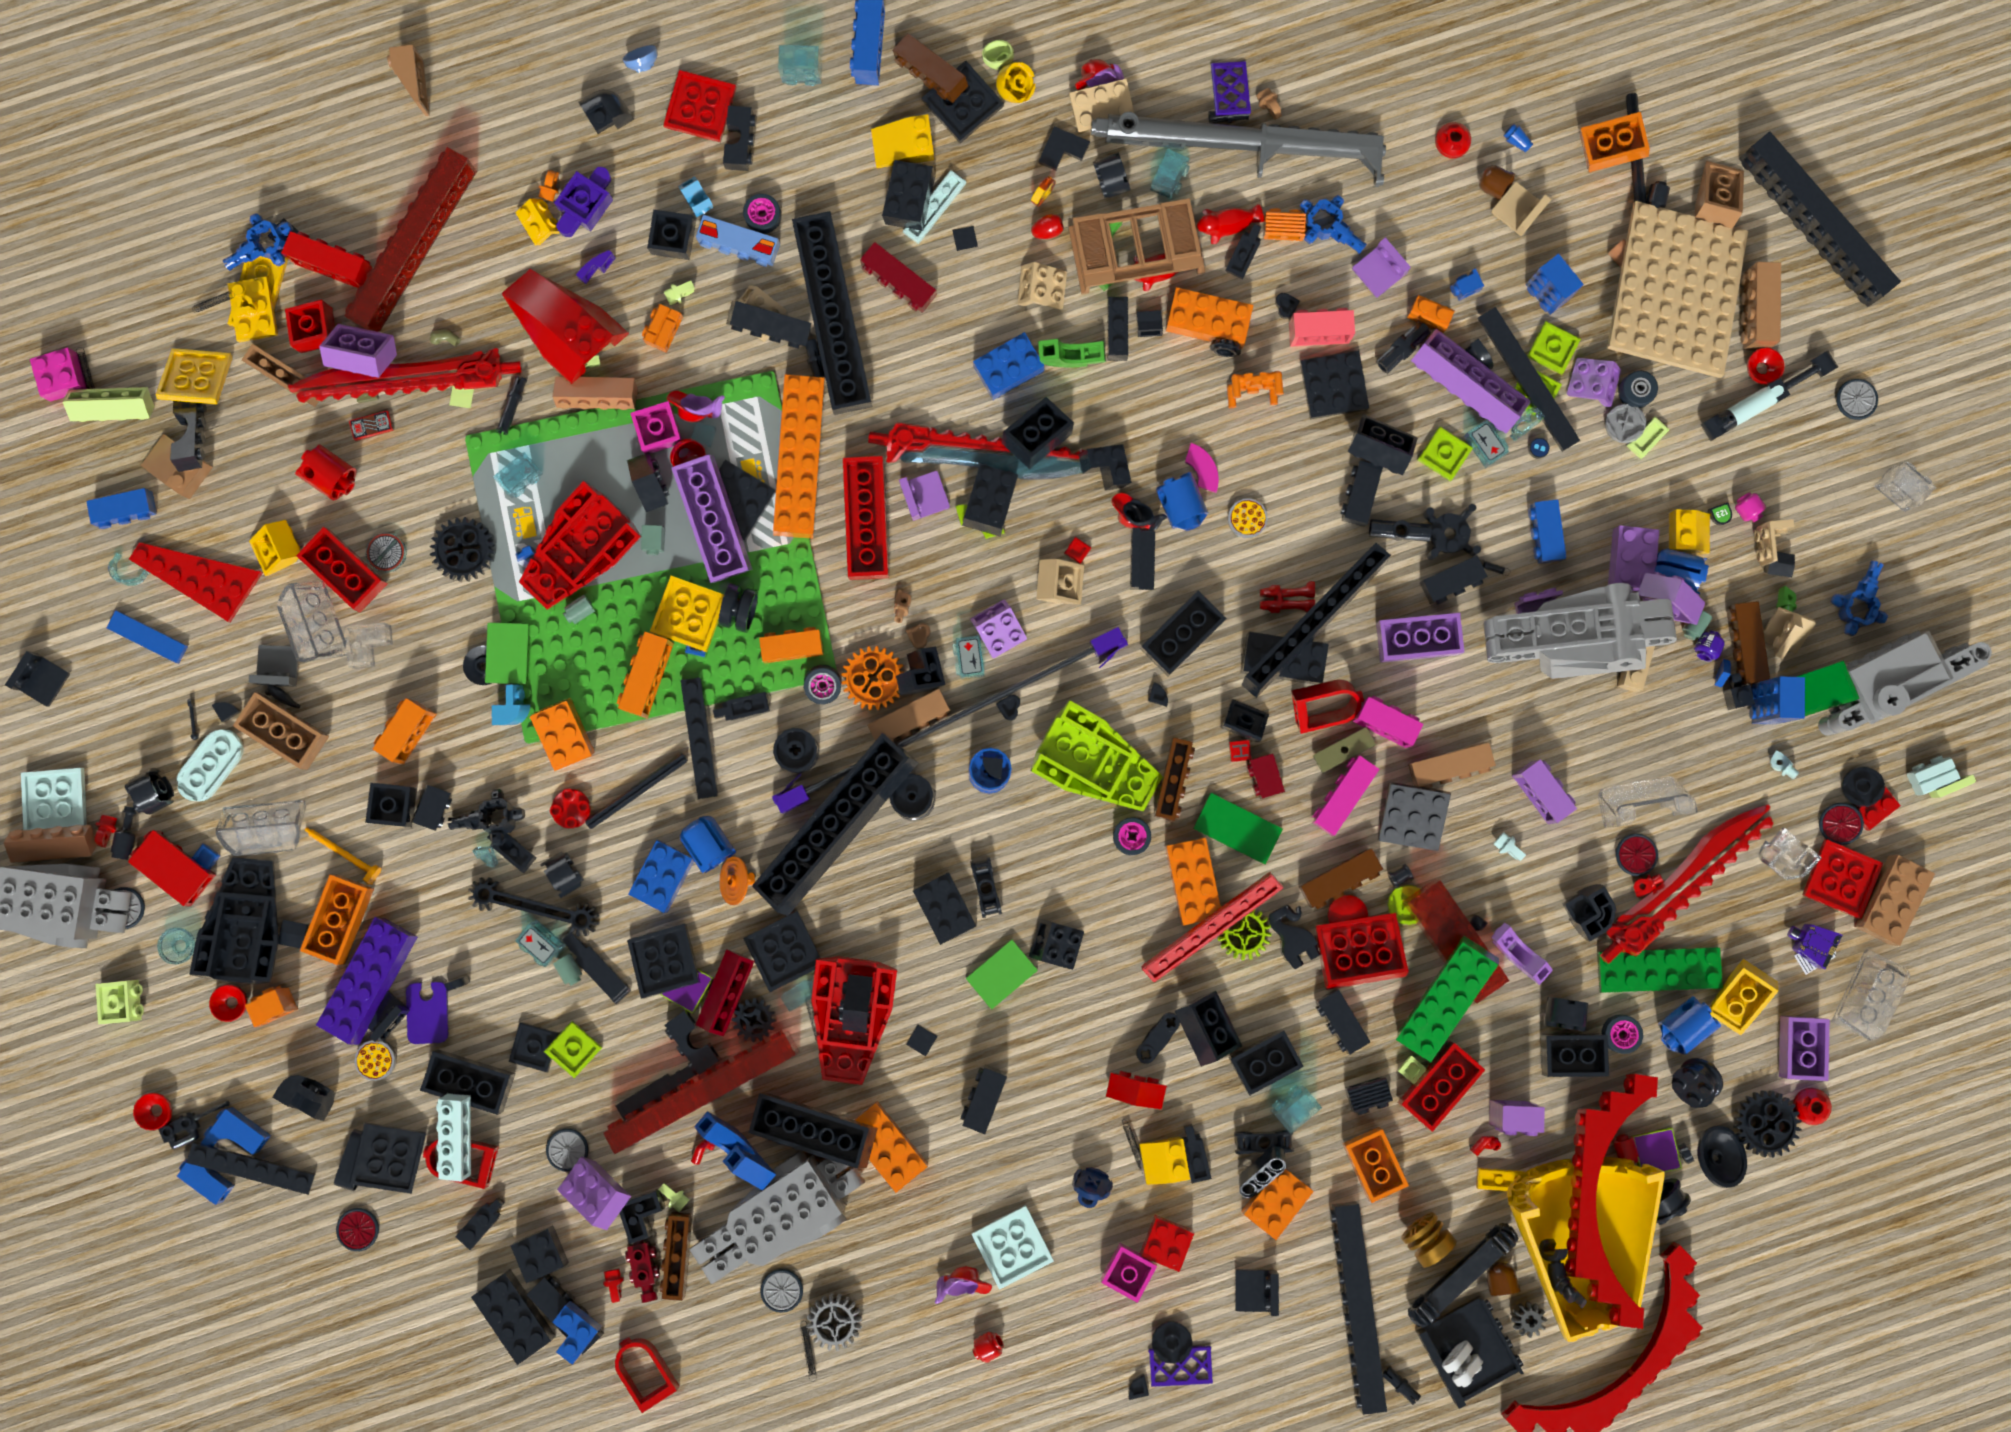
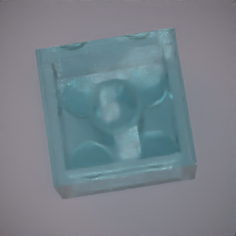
(800, 64)
(1295, 1108)

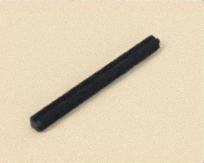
(1637, 165)
(636, 790)

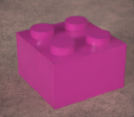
(57, 373)
(656, 427)
(1128, 1272)

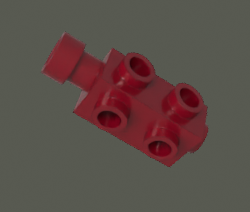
(645, 1265)

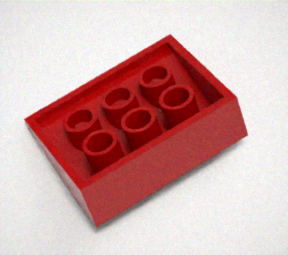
(1361, 951)

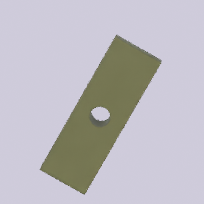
(1354, 744)

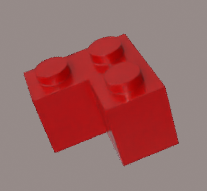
(1136, 1090)

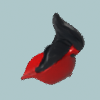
(1135, 514)

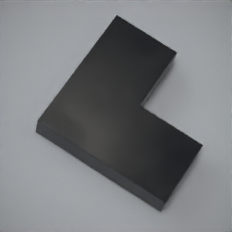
(1062, 143)

